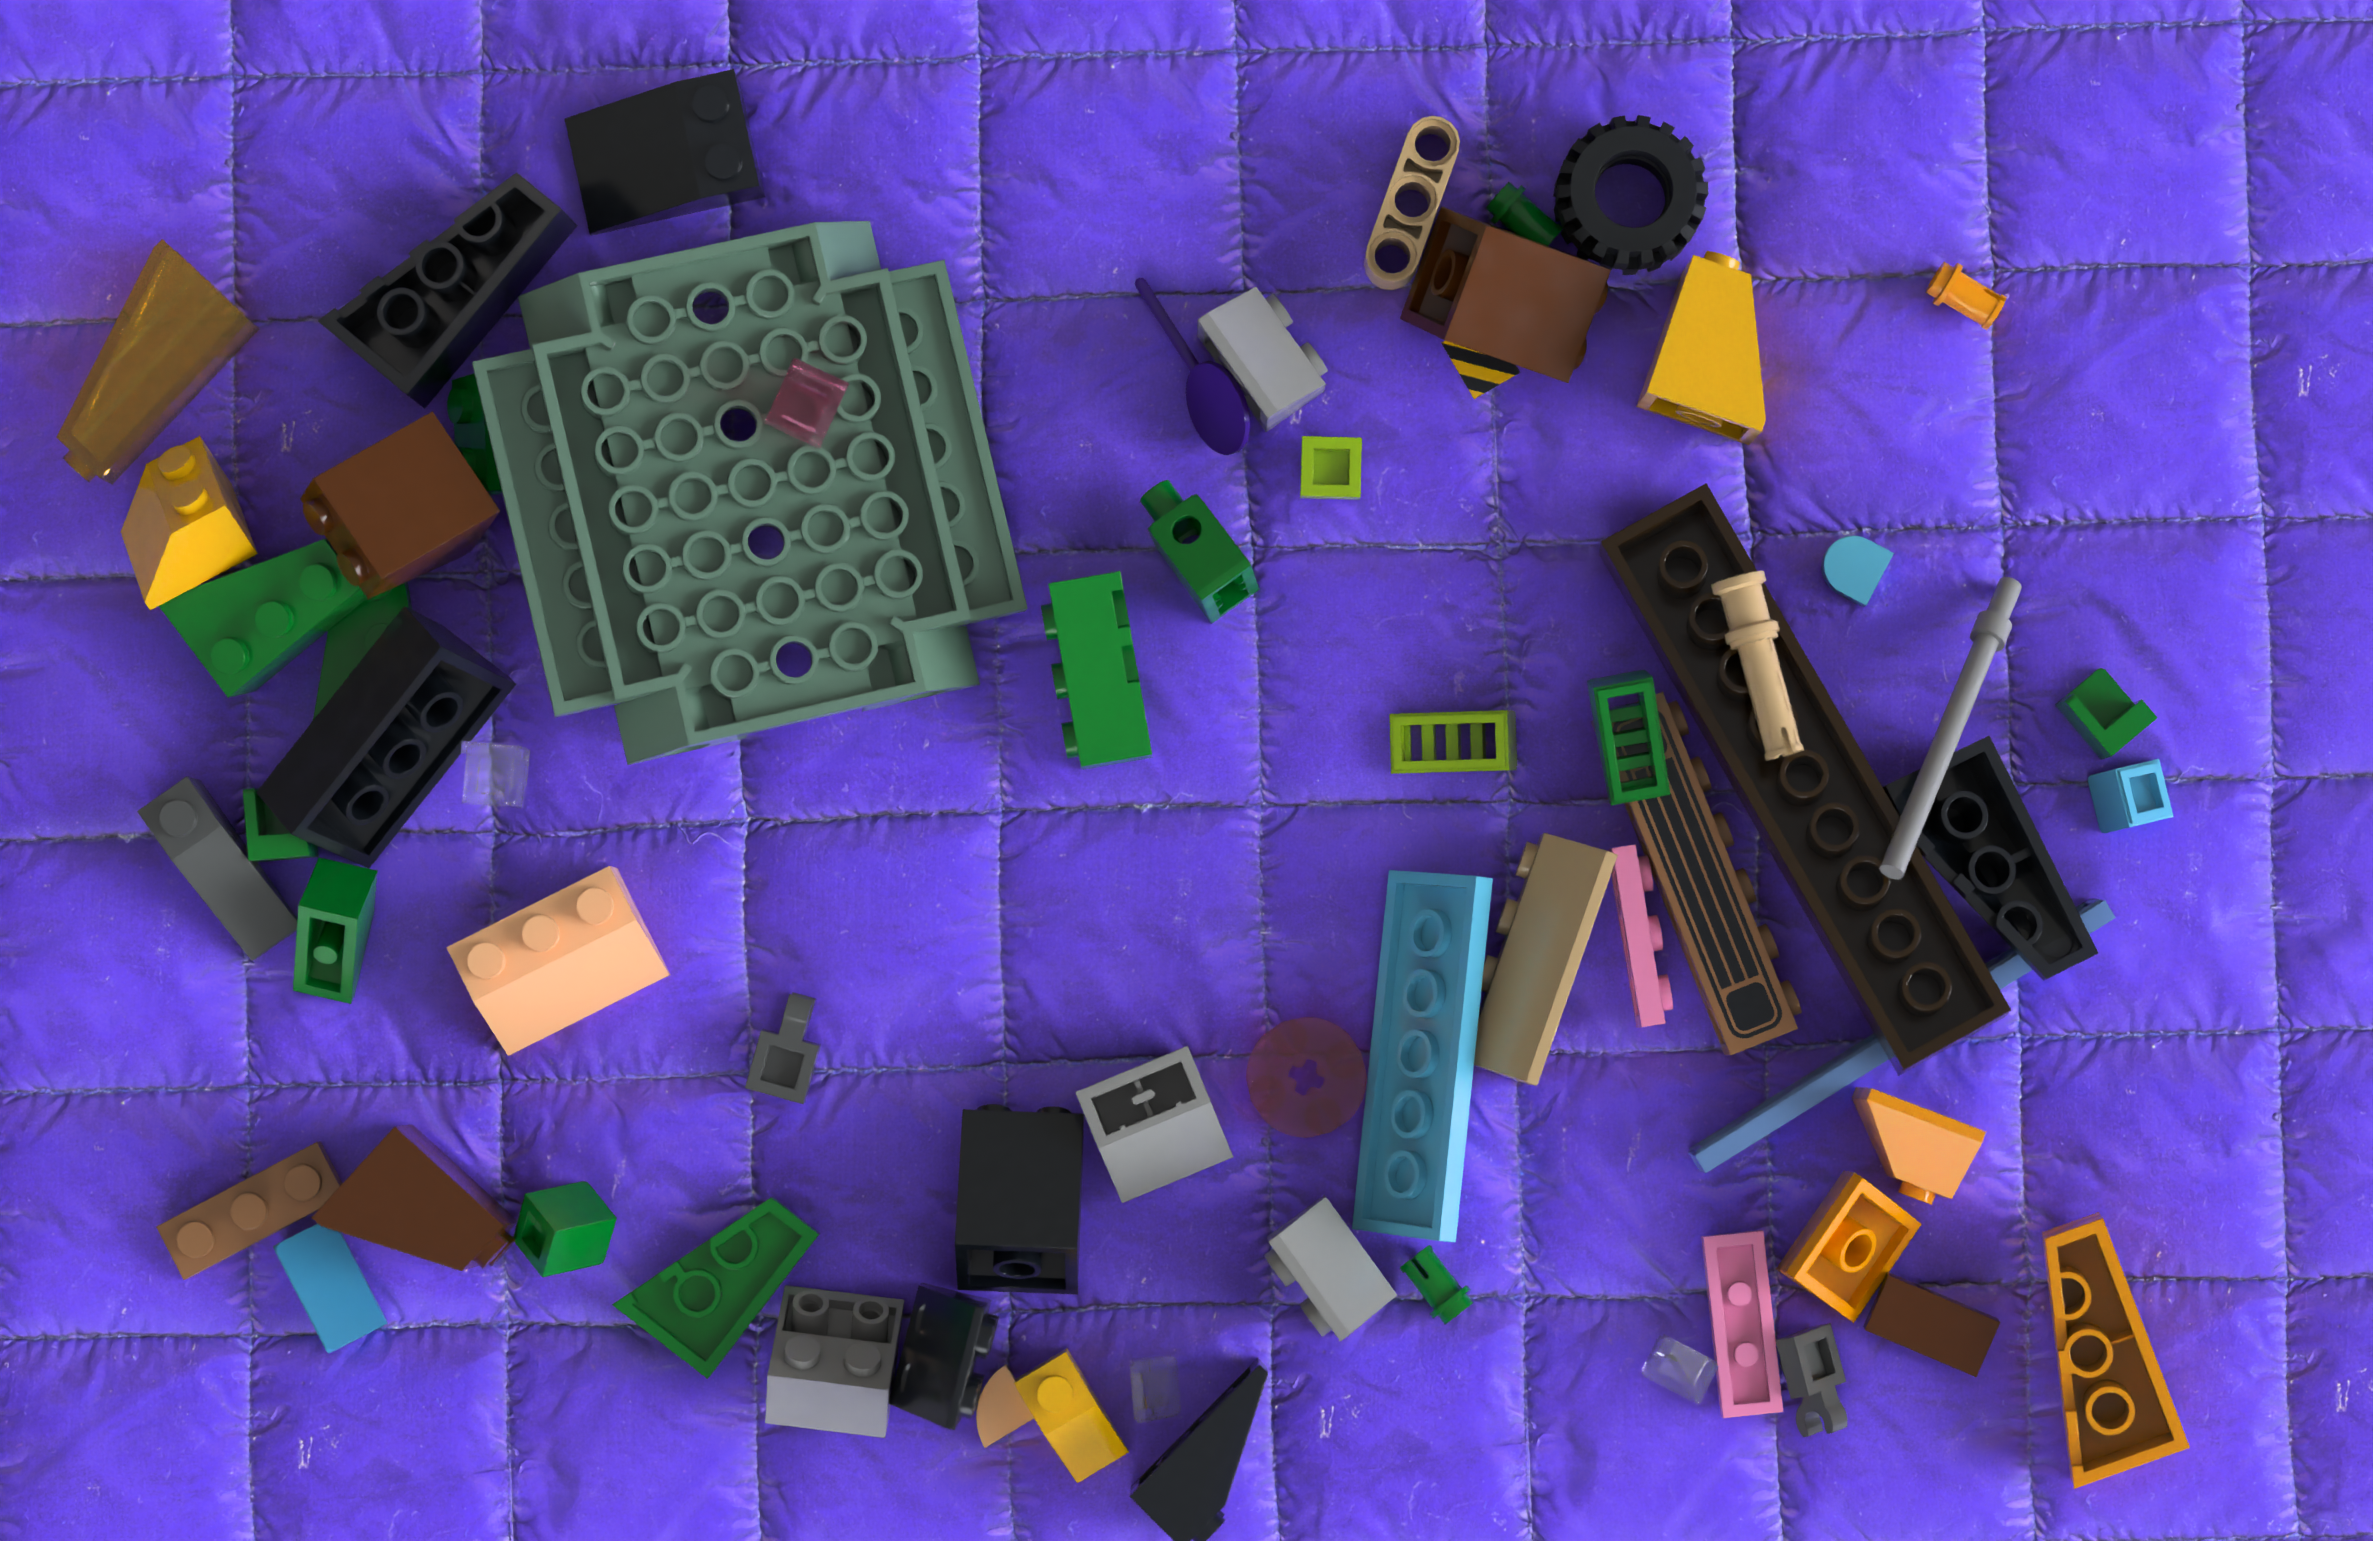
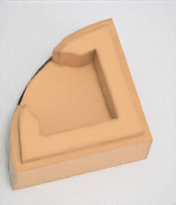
(1000, 1407)

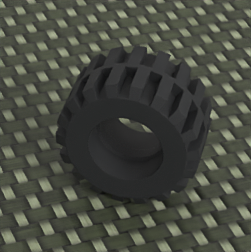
(1651, 149)

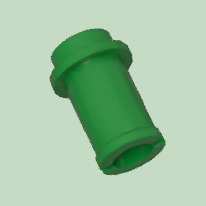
(1522, 215)
(1437, 1285)

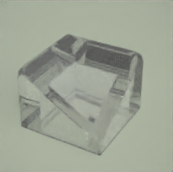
(1680, 1368)

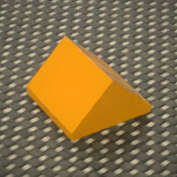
(1849, 1245)

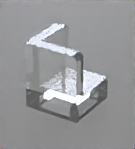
(495, 774)

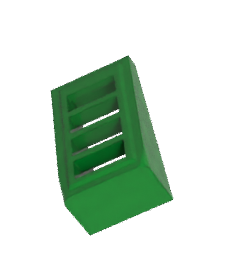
(1623, 684)

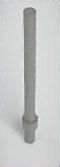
(1988, 637)

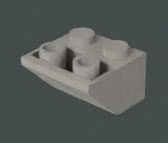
(1154, 1124)
(1330, 1268)
(834, 1361)

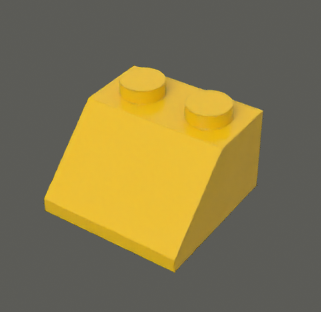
(184, 524)

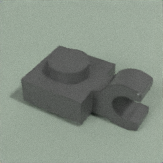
(784, 1060)
(1812, 1372)

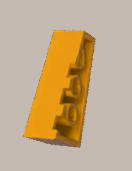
(2107, 1371)

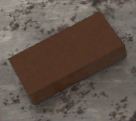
(1931, 1324)

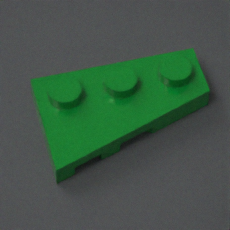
(721, 1286)

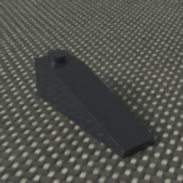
(1997, 861)

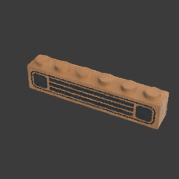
(1707, 896)

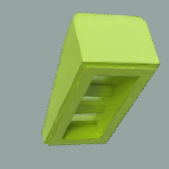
(1504, 741)

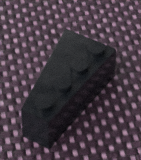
(452, 289)

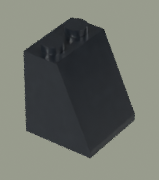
(1019, 1200)

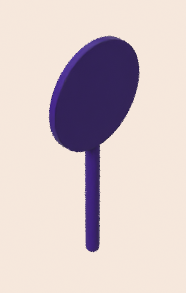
(1212, 392)

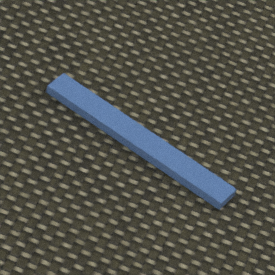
(1845, 1068)

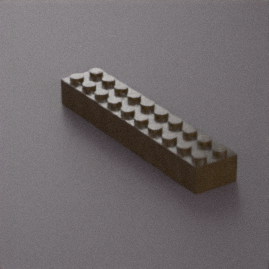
(1814, 808)

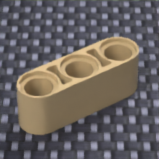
(1416, 174)

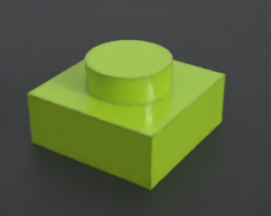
(1330, 467)

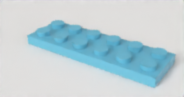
(1422, 1054)

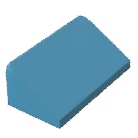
(330, 1286)

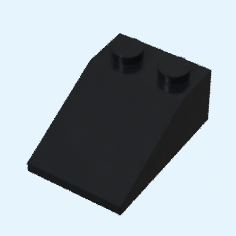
(665, 153)
(1195, 1474)

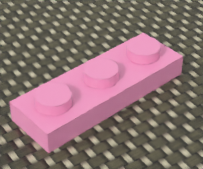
(1640, 937)
(1742, 1324)

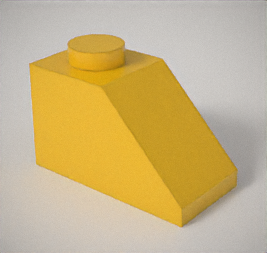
(1070, 1415)

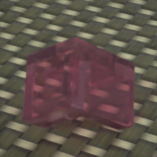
(806, 403)

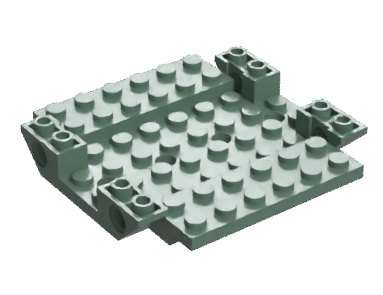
(643, 509)

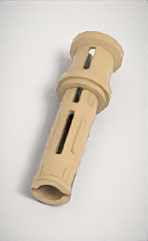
(1753, 636)

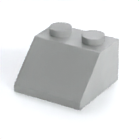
(1257, 349)

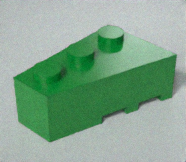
(263, 615)
(1097, 671)

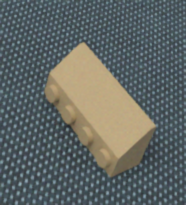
(1539, 954)

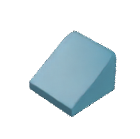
(2130, 796)

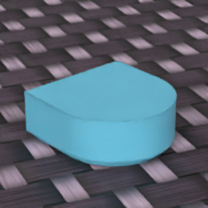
(1854, 567)

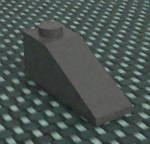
(217, 866)

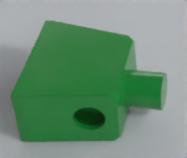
(1211, 566)

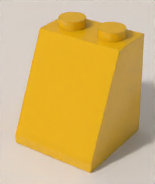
(1709, 353)

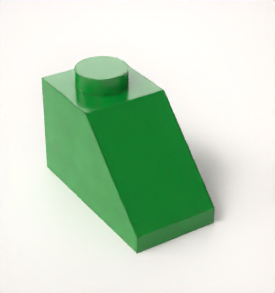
(333, 929)

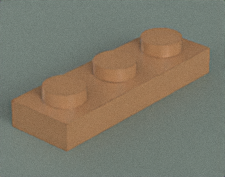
(250, 1210)

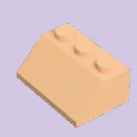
(558, 960)

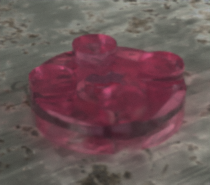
(1337, 1062)

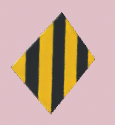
(1479, 370)

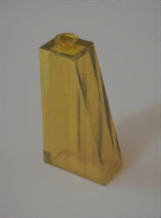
(153, 364)

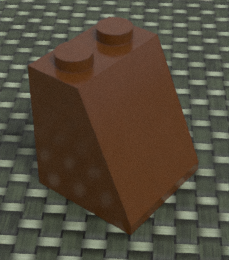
(1505, 295)
(400, 507)
(420, 1205)

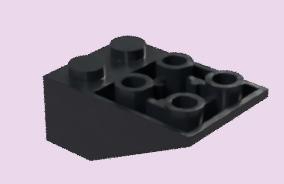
(941, 1354)

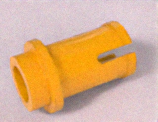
(1965, 295)

